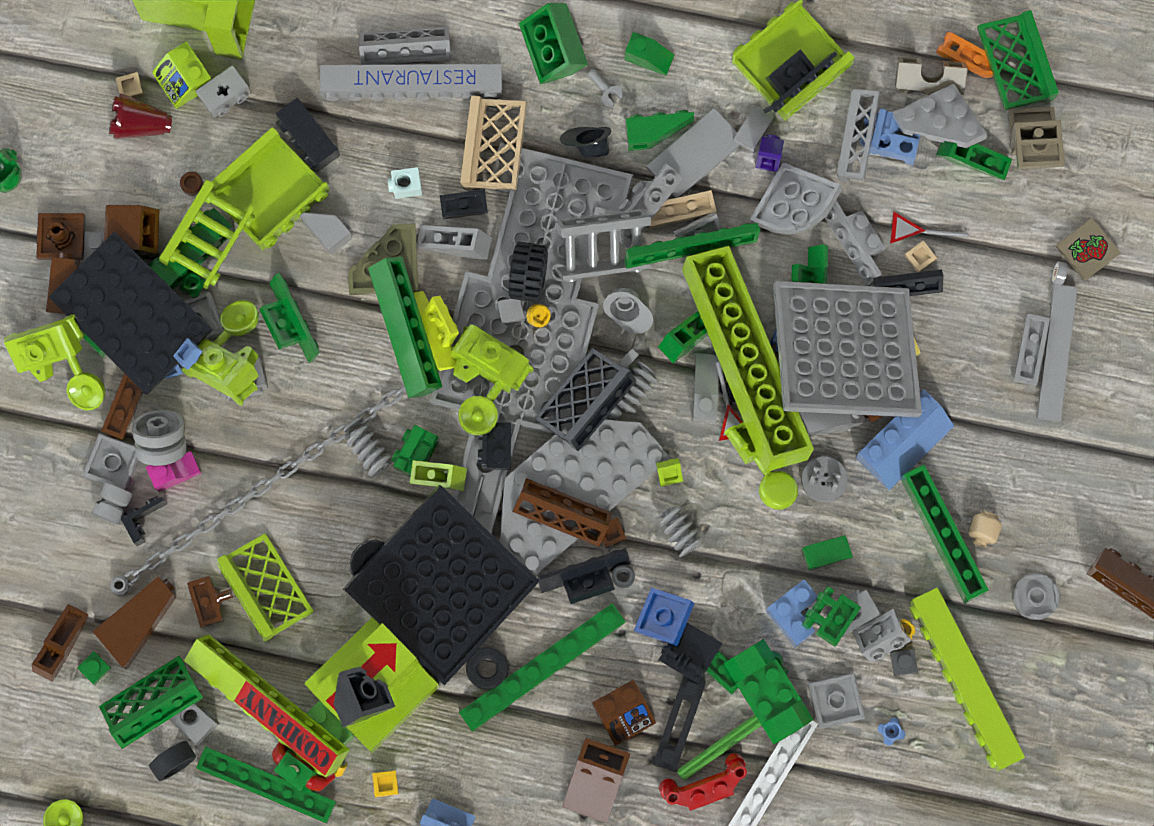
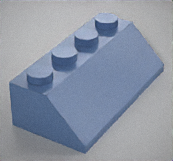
(905, 442)

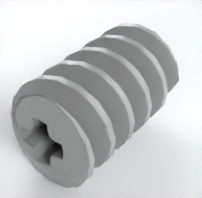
(644, 377)
(368, 451)
(679, 530)

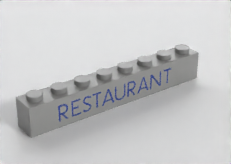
(410, 81)

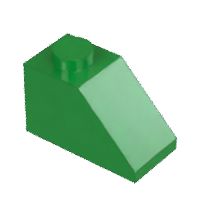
(648, 54)

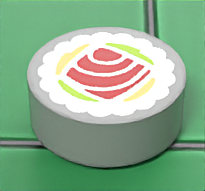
(1059, 273)

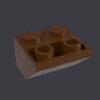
(135, 225)

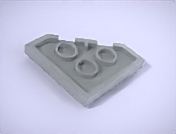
(941, 118)

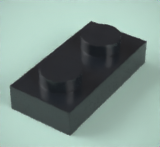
(463, 204)

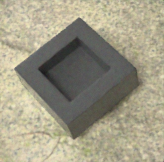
(904, 662)

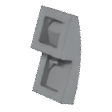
(753, 128)

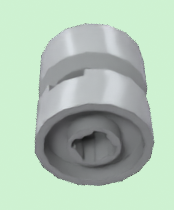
(112, 503)

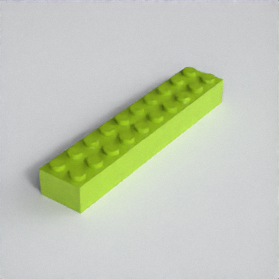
(746, 358)

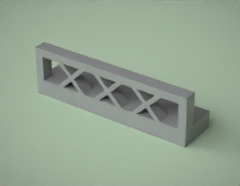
(404, 48)
(852, 134)

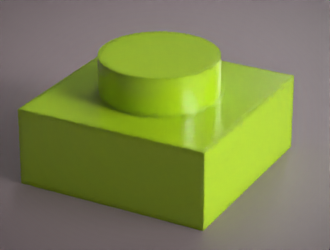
(669, 472)

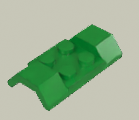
(768, 691)

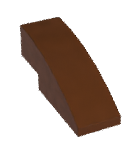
(59, 643)

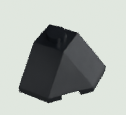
(360, 696)

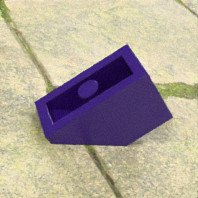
(769, 153)

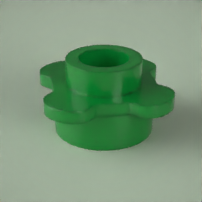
(190, 280)

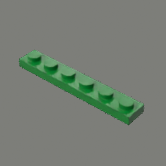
(691, 245)
(265, 785)

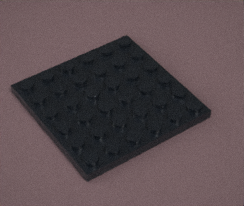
(441, 584)

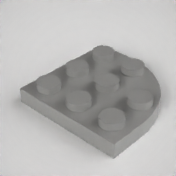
(795, 201)

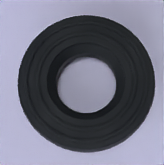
(501, 668)

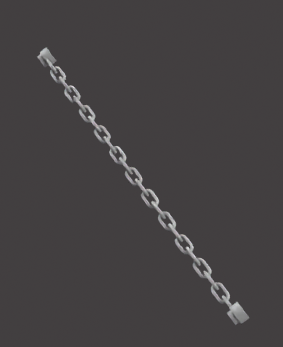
(242, 500)

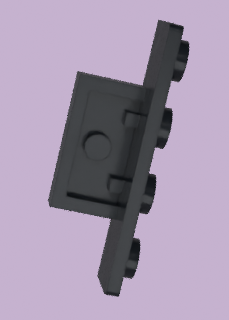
(792, 74)
(585, 578)

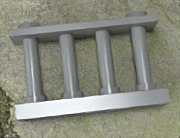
(592, 226)

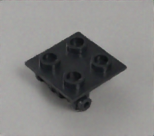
(692, 654)

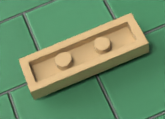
(684, 209)

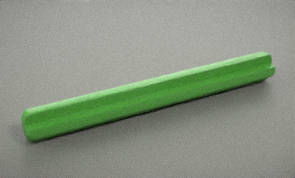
(719, 747)

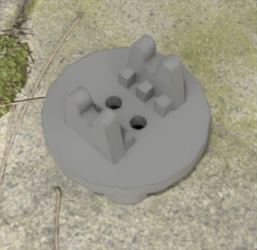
(834, 483)

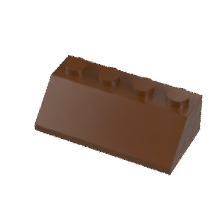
(1124, 580)

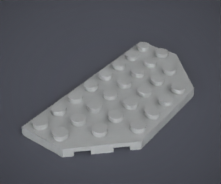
(600, 473)

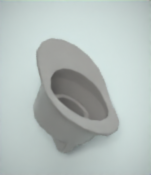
(628, 310)

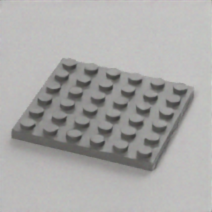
(846, 349)

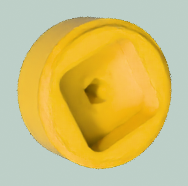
(538, 315)

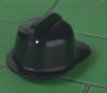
(588, 140)

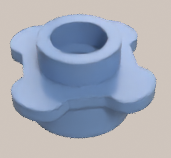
(894, 725)

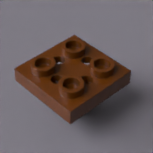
(61, 237)

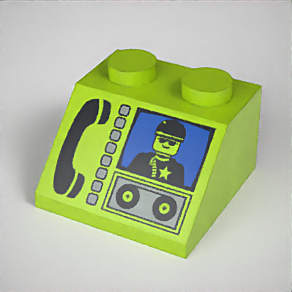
(181, 74)

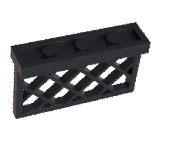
(587, 423)

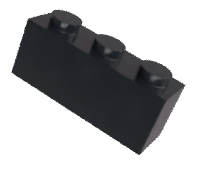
(306, 135)

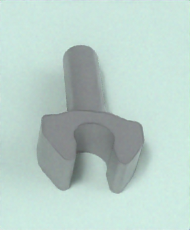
(605, 88)

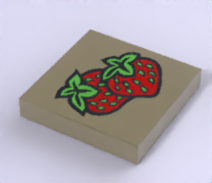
(1088, 249)

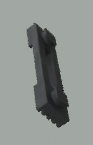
(668, 755)

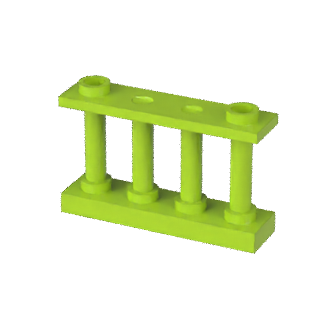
(185, 235)

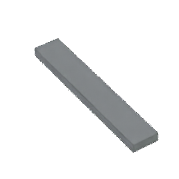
(1057, 353)

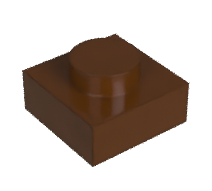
(614, 534)

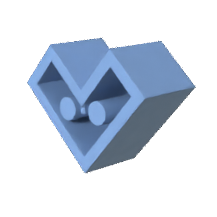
(788, 611)

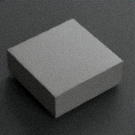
(510, 311)

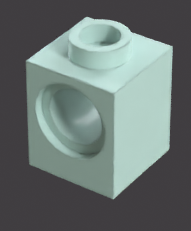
(414, 187)

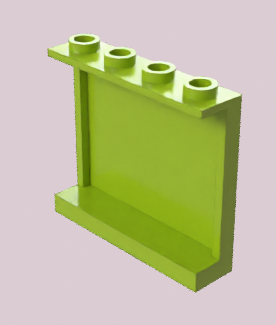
(777, 43)
(273, 183)

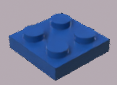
(664, 616)

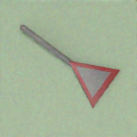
(905, 229)
(730, 417)

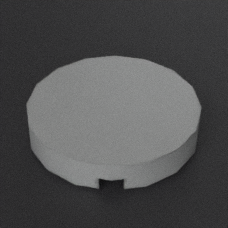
(1036, 596)

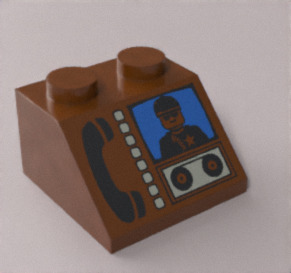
(624, 712)

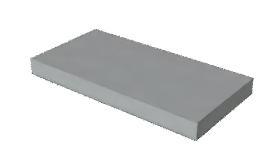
(697, 151)

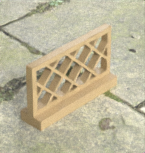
(474, 145)

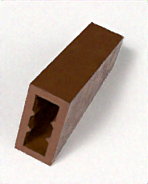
(135, 621)

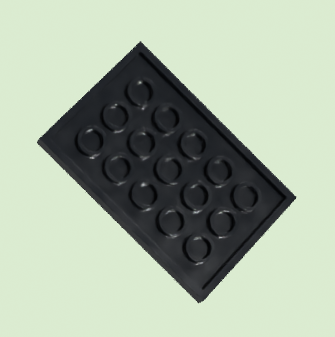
(129, 312)

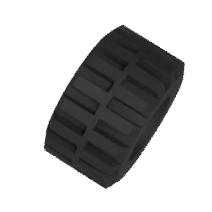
(528, 271)

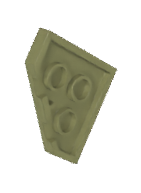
(398, 241)

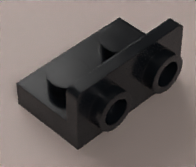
(496, 448)

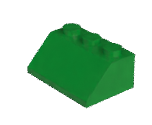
(553, 42)

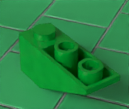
(651, 130)

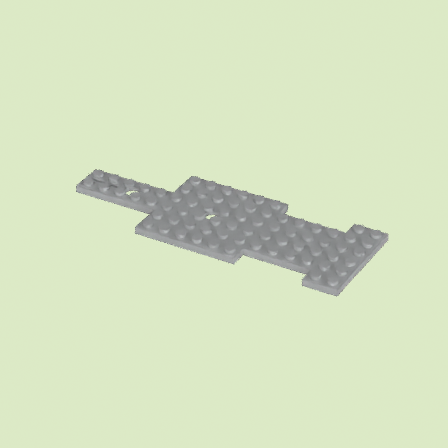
(546, 192)

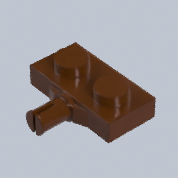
(207, 601)

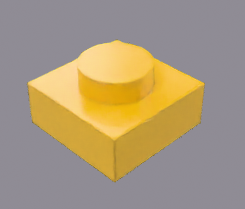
(385, 784)

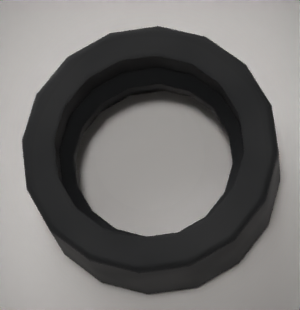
(172, 761)

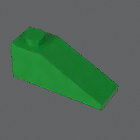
(976, 158)
(683, 338)

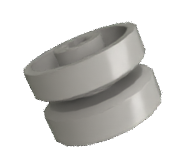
(159, 437)

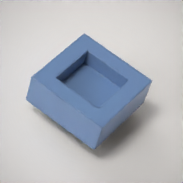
(188, 353)

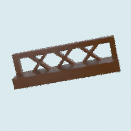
(565, 508)

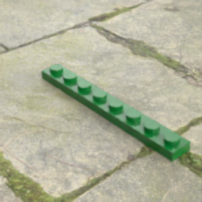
(542, 667)

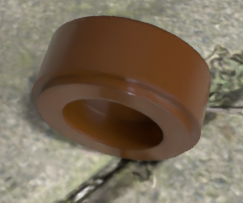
(191, 183)

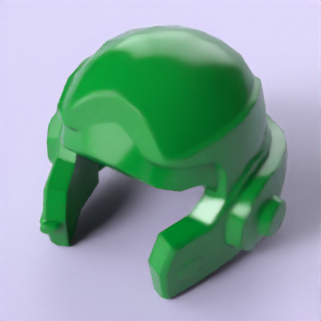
(9, 170)

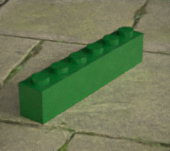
(405, 327)
(944, 534)

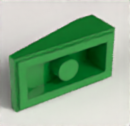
(826, 552)

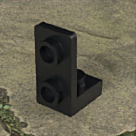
(134, 529)

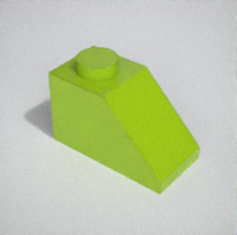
(435, 474)

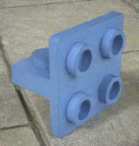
(445, 815)

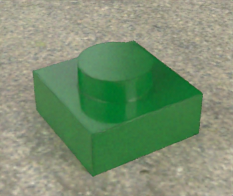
(94, 668)

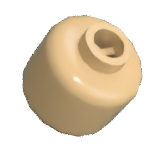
(985, 528)

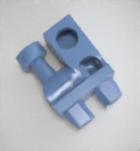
(887, 141)

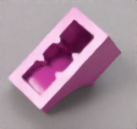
(174, 473)

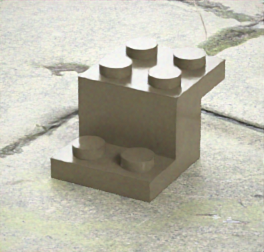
(1036, 138)

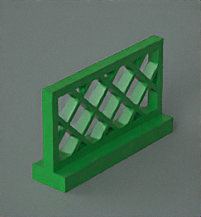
(1037, 60)
(156, 709)

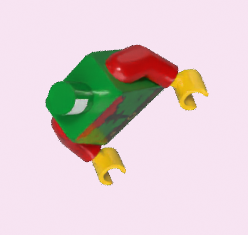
(299, 772)

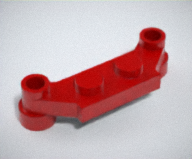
(708, 789)

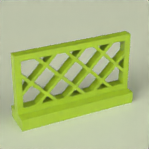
(247, 598)

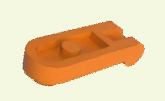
(966, 53)

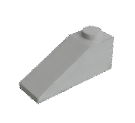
(455, 241)
(705, 388)
(829, 422)

